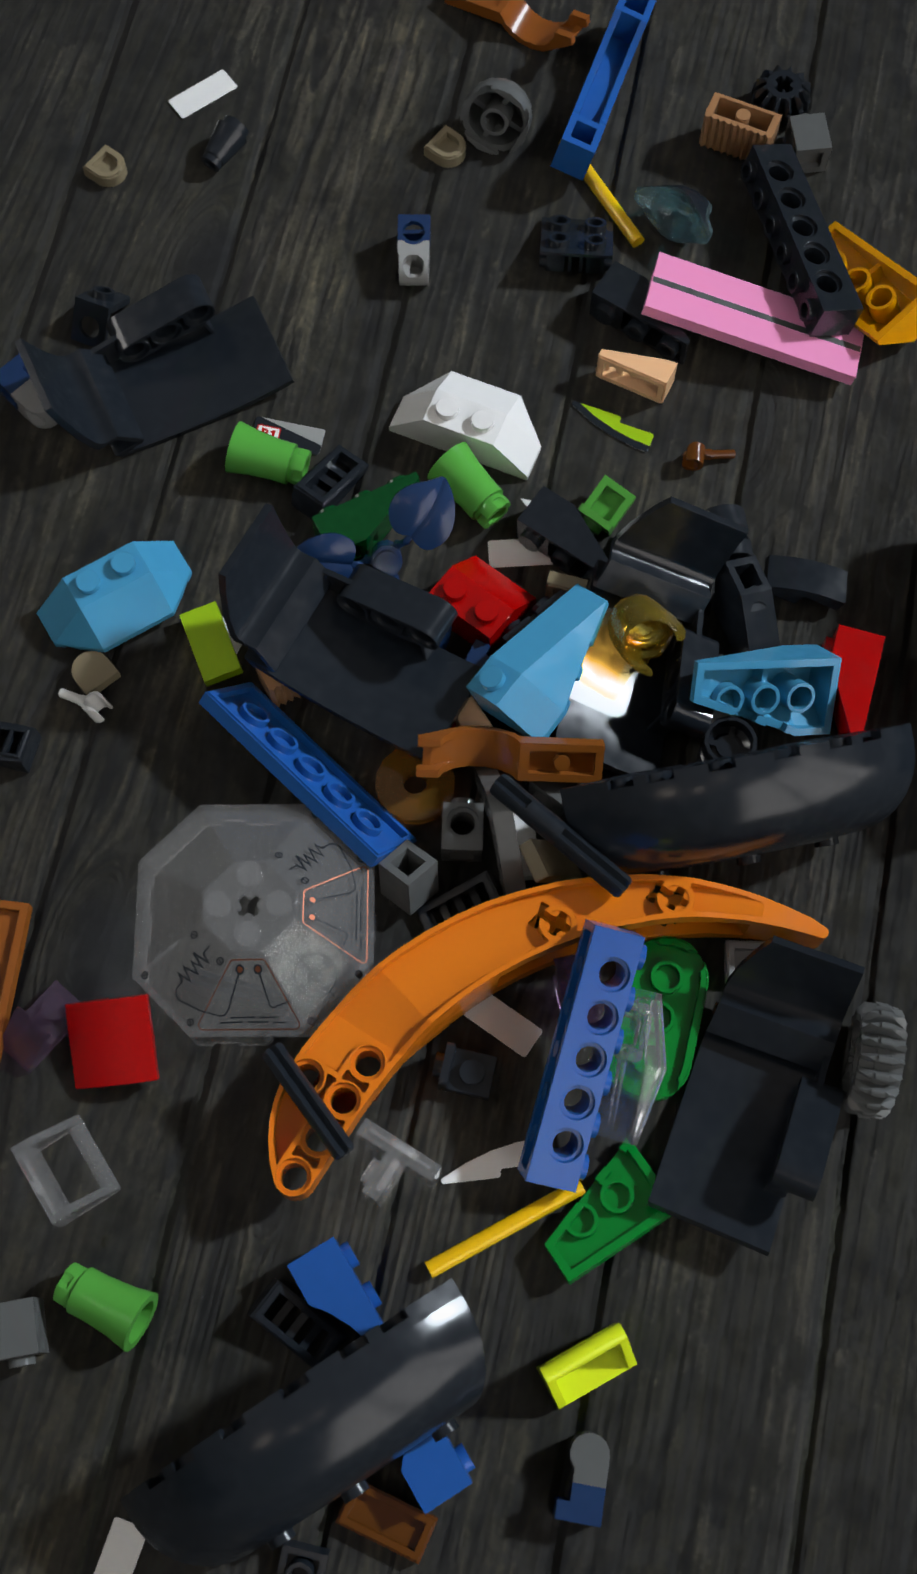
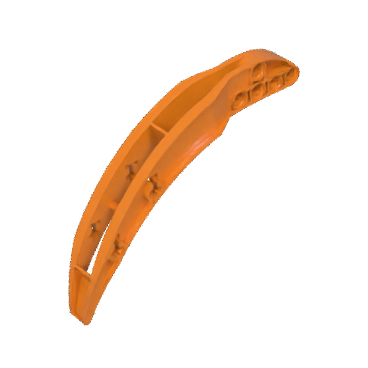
(477, 954)

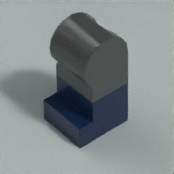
(588, 1481)

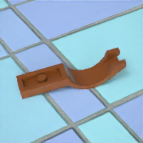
(525, 24)
(520, 756)

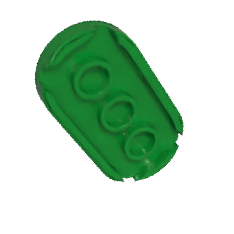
(683, 980)

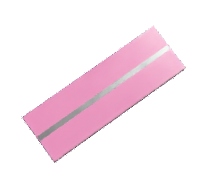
(746, 318)

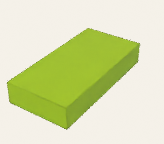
(211, 643)

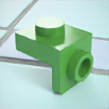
(606, 506)

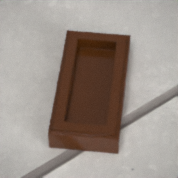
(389, 1522)

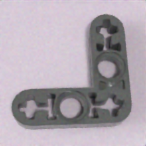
(503, 832)

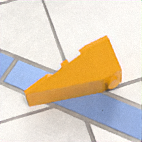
(883, 288)

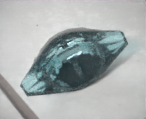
(676, 212)

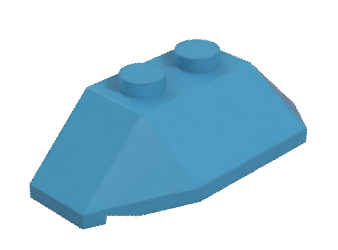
(116, 596)

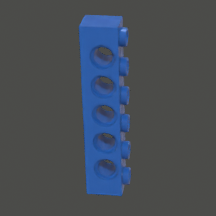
(568, 1164)

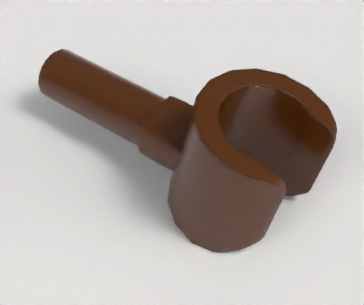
(696, 453)

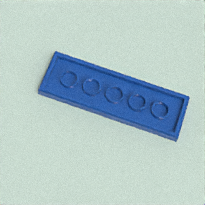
(307, 771)

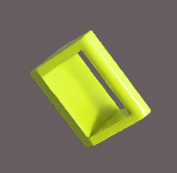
(587, 1365)

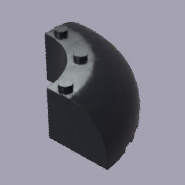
(745, 801)
(317, 1436)

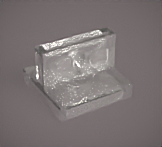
(397, 1157)

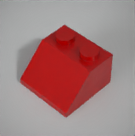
(483, 600)

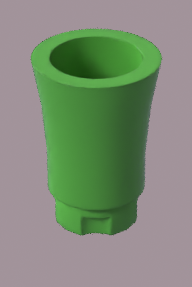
(265, 456)
(471, 485)
(106, 1304)

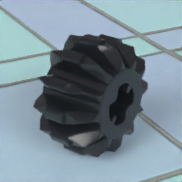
(782, 93)

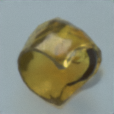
(642, 630)

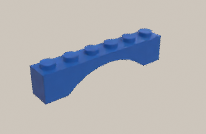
(602, 87)
(330, 1284)

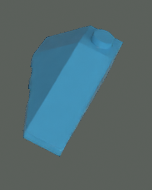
(535, 671)
(772, 686)

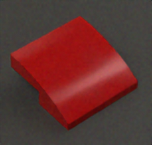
(112, 1041)

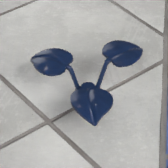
(418, 511)

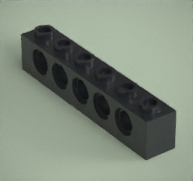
(801, 240)

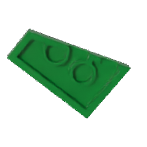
(607, 1216)

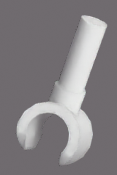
(91, 703)

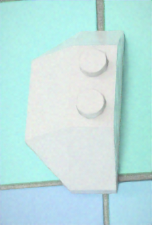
(471, 412)

